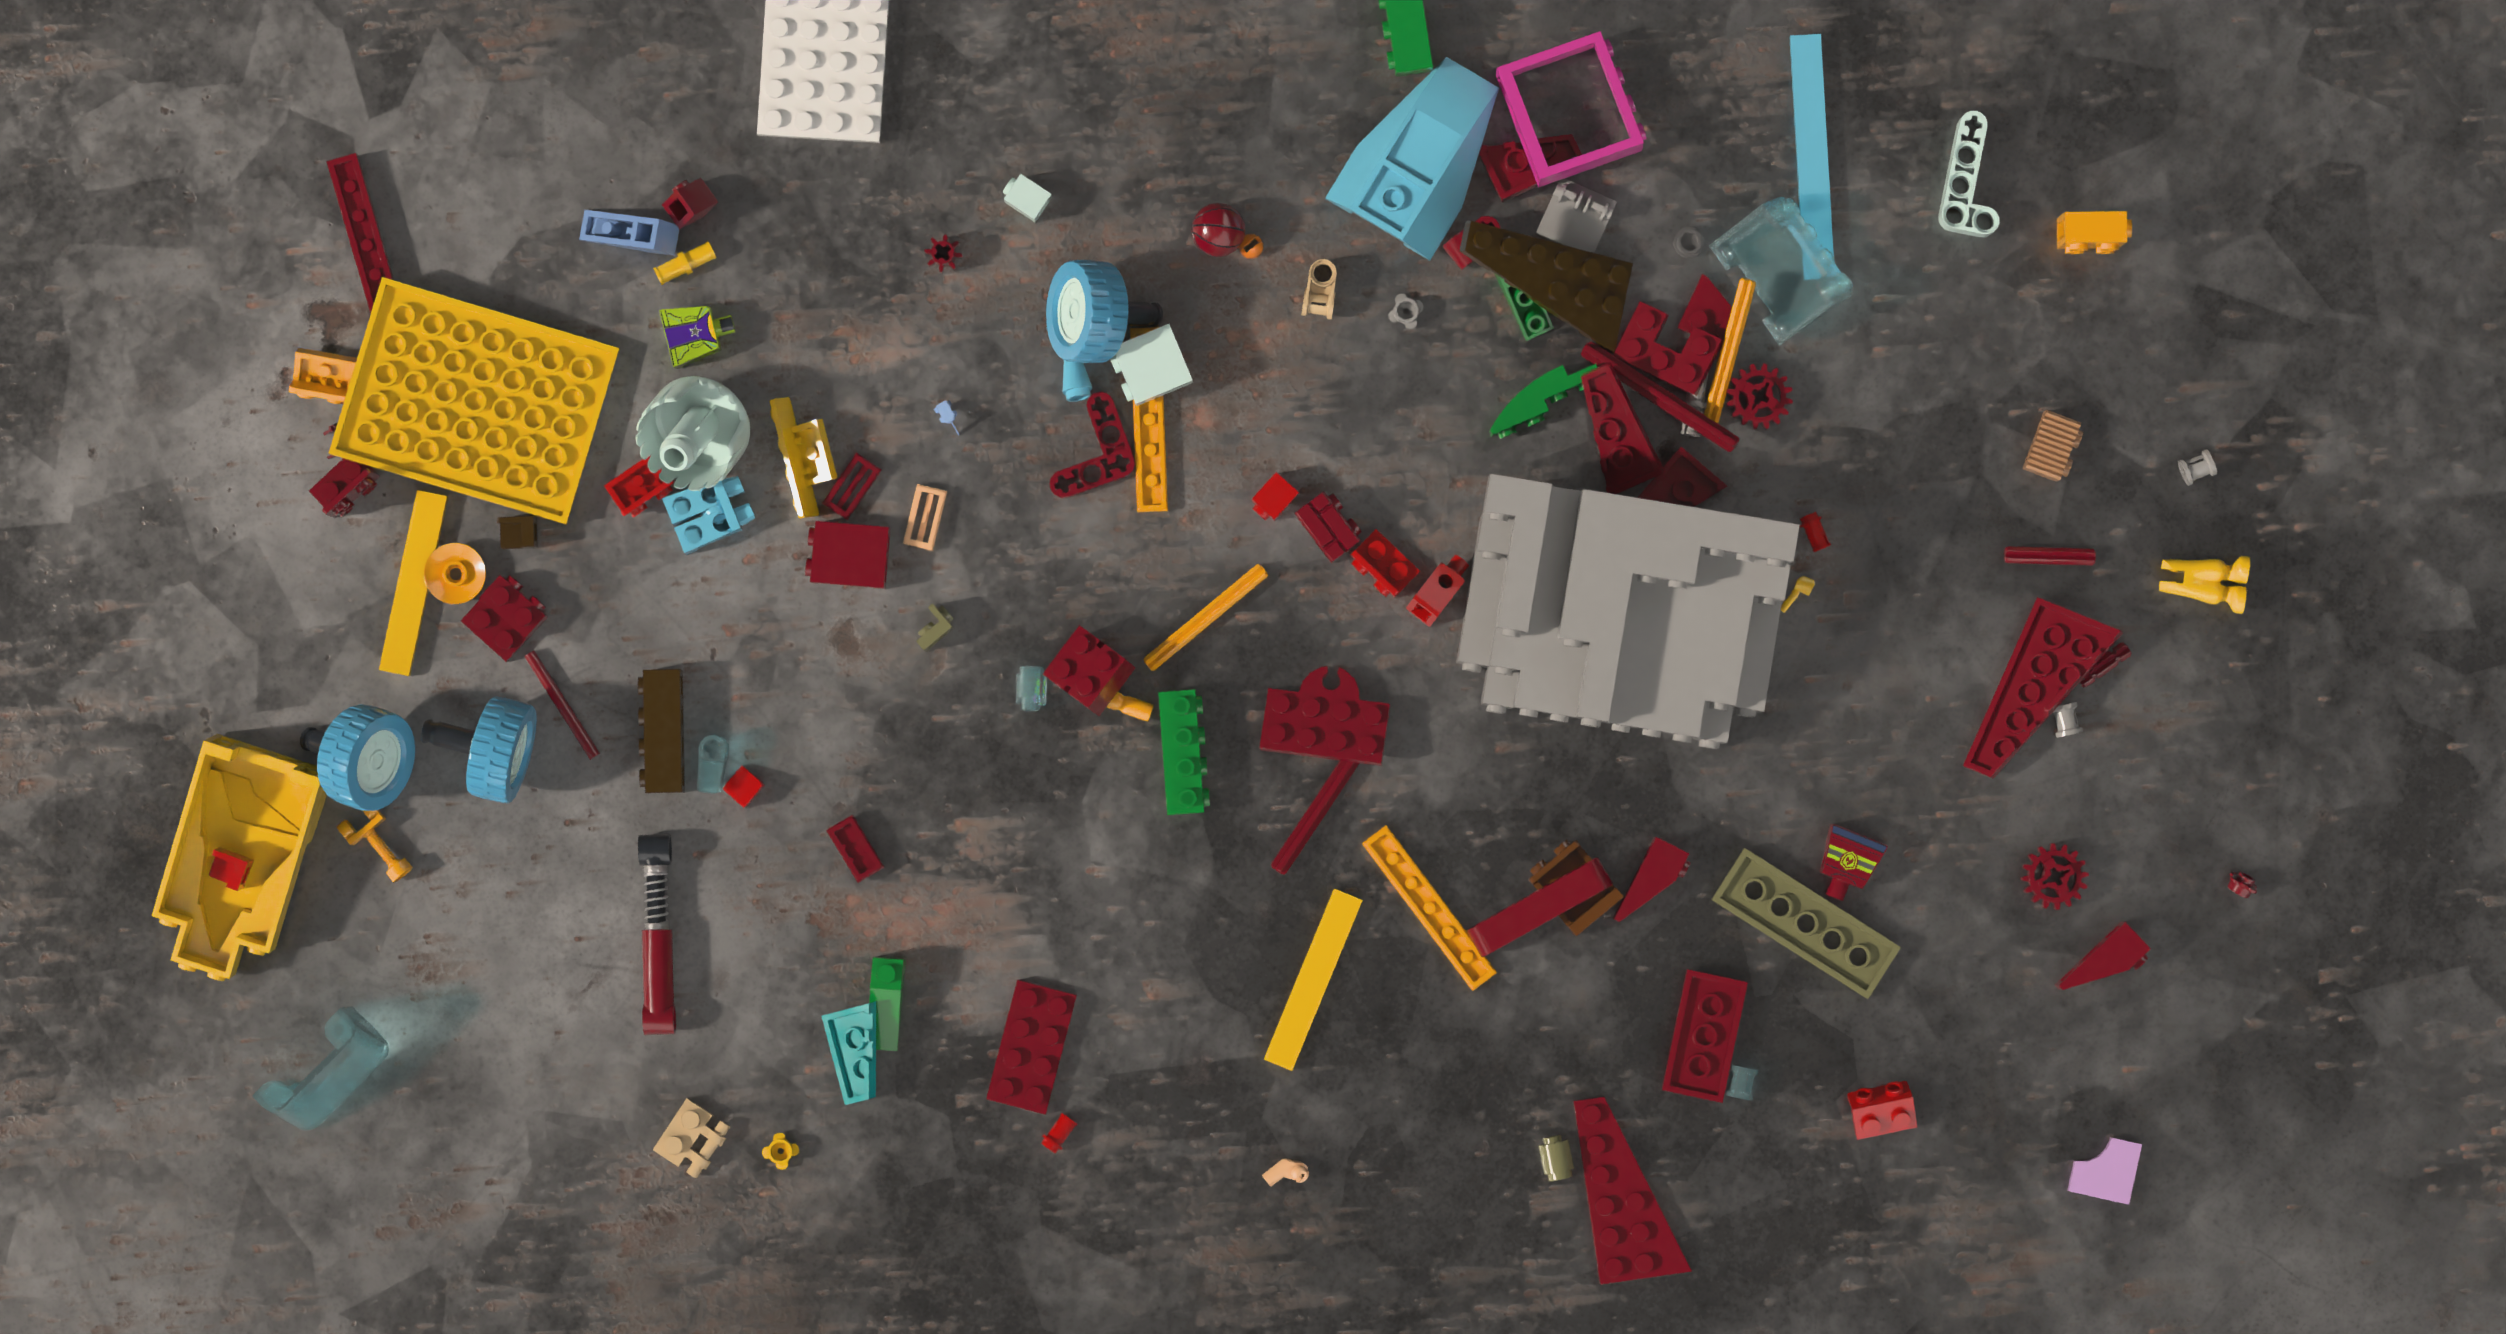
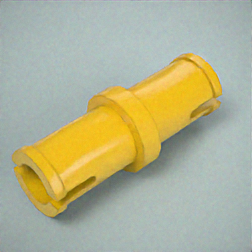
(684, 263)

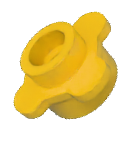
(771, 1151)

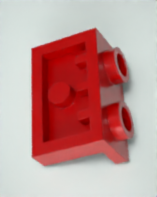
(1384, 564)

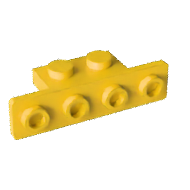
(805, 455)

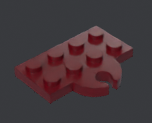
(1325, 721)

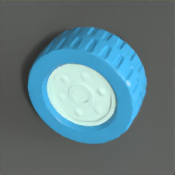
(1092, 311)
(496, 749)
(363, 756)

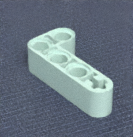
(1969, 174)

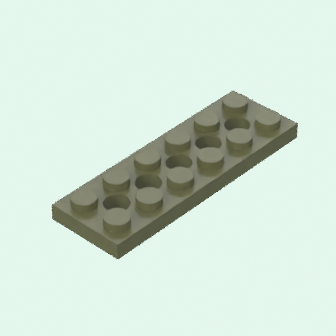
(1826, 917)

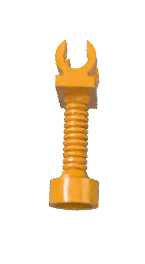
(397, 867)

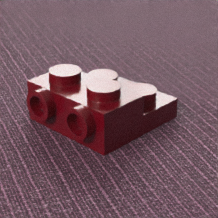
(505, 617)

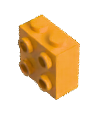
(2093, 230)

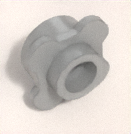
(1414, 308)

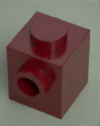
(689, 202)

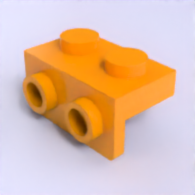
(321, 375)

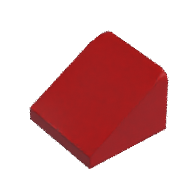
(743, 786)

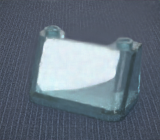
(356, 1056)

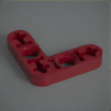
(1110, 452)

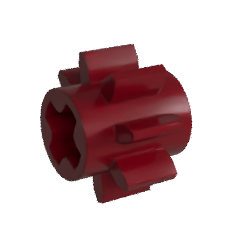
(945, 245)

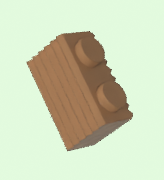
(2052, 446)

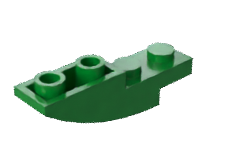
(1530, 403)

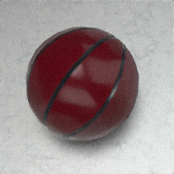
(1218, 229)

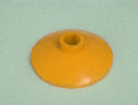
(438, 573)

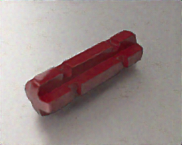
(2106, 663)

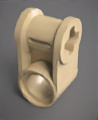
(1320, 292)

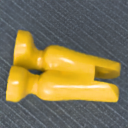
(2203, 581)

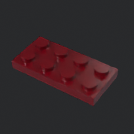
(1704, 1036)
(1031, 1047)

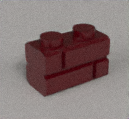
(1328, 526)

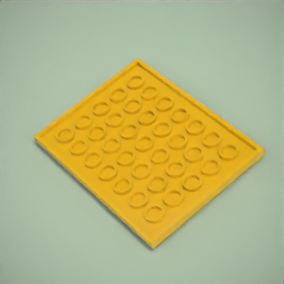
(474, 401)

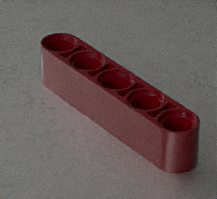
(1539, 907)

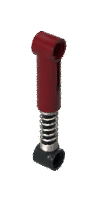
(657, 938)

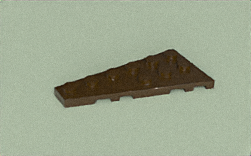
(1564, 280)

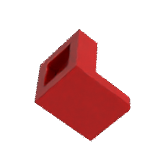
(230, 868)

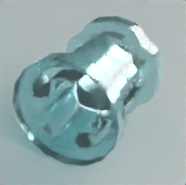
(1742, 1082)

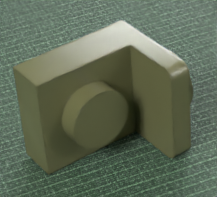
(934, 633)

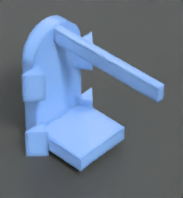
(946, 413)

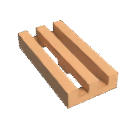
(937, 518)

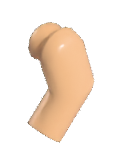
(1288, 1169)

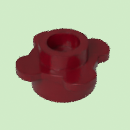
(2242, 884)

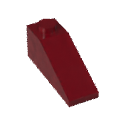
(1656, 872)
(2112, 955)

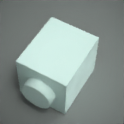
(1026, 197)

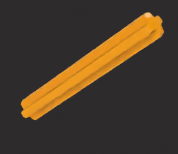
(1729, 348)
(1205, 617)

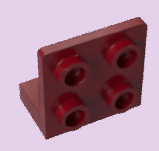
(343, 486)

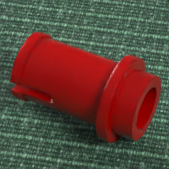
(1815, 531)
(1058, 1133)

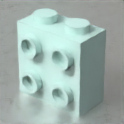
(1151, 365)

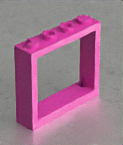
(1542, 173)

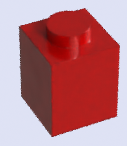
(1274, 497)

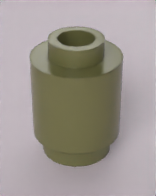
(1556, 1158)

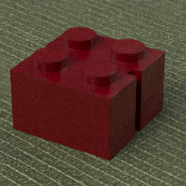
(1089, 670)

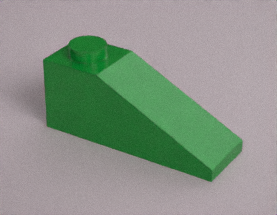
(887, 991)

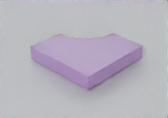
(2108, 1174)

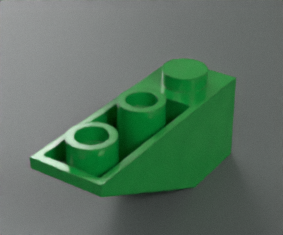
(1530, 316)

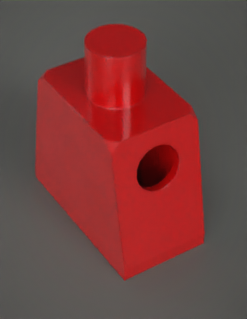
(1432, 597)

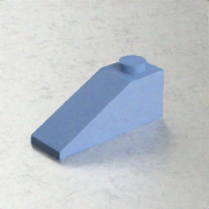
(630, 232)

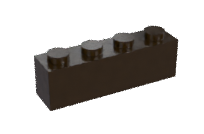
(663, 731)

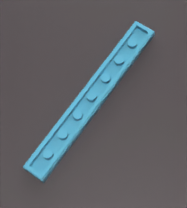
(1811, 135)

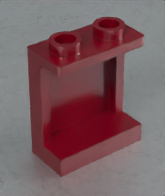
(848, 554)

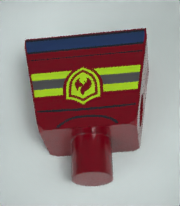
(1849, 860)

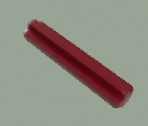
(2049, 555)

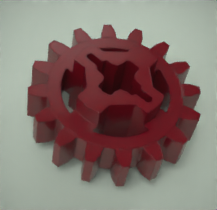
(1771, 404)
(2061, 889)

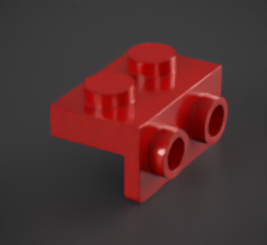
(635, 487)
(1882, 1109)

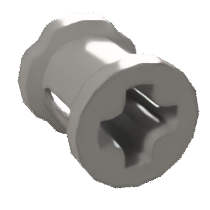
(2197, 467)
(2067, 720)

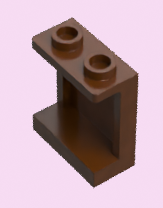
(1567, 858)

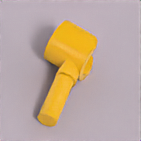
(1802, 585)

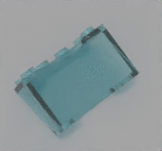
(1788, 265)

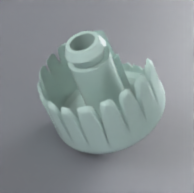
(693, 432)

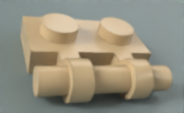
(684, 1131)

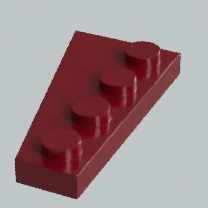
(1621, 439)

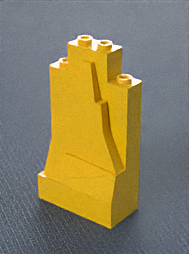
(251, 806)

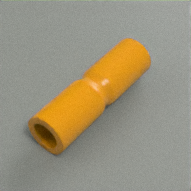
(1131, 706)

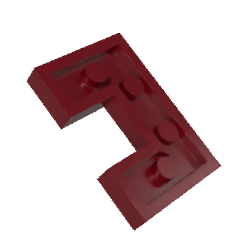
(1681, 370)

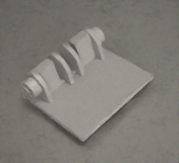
(1576, 216)

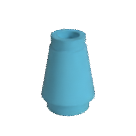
(1076, 382)

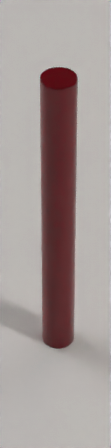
(562, 704)

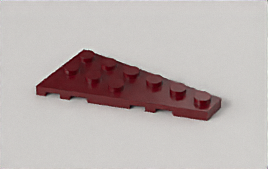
(2043, 669)
(1625, 1218)

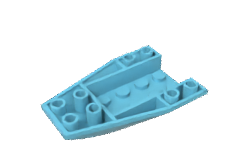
(1420, 159)

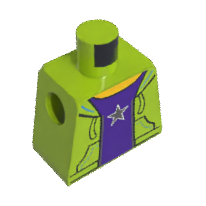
(693, 333)

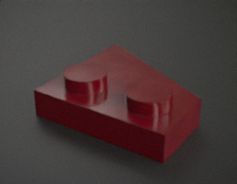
(1706, 310)

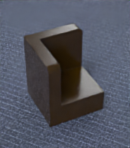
(518, 532)

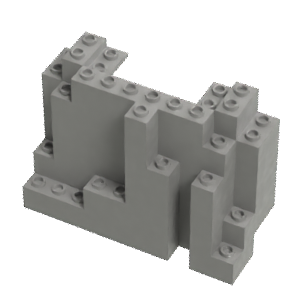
(1623, 609)

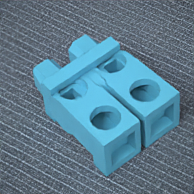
(717, 518)

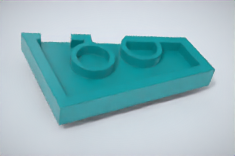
(853, 1050)

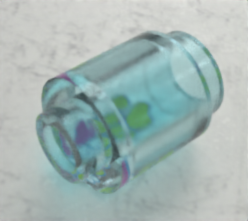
(1031, 688)

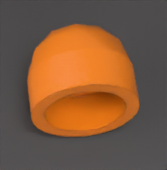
(1253, 252)

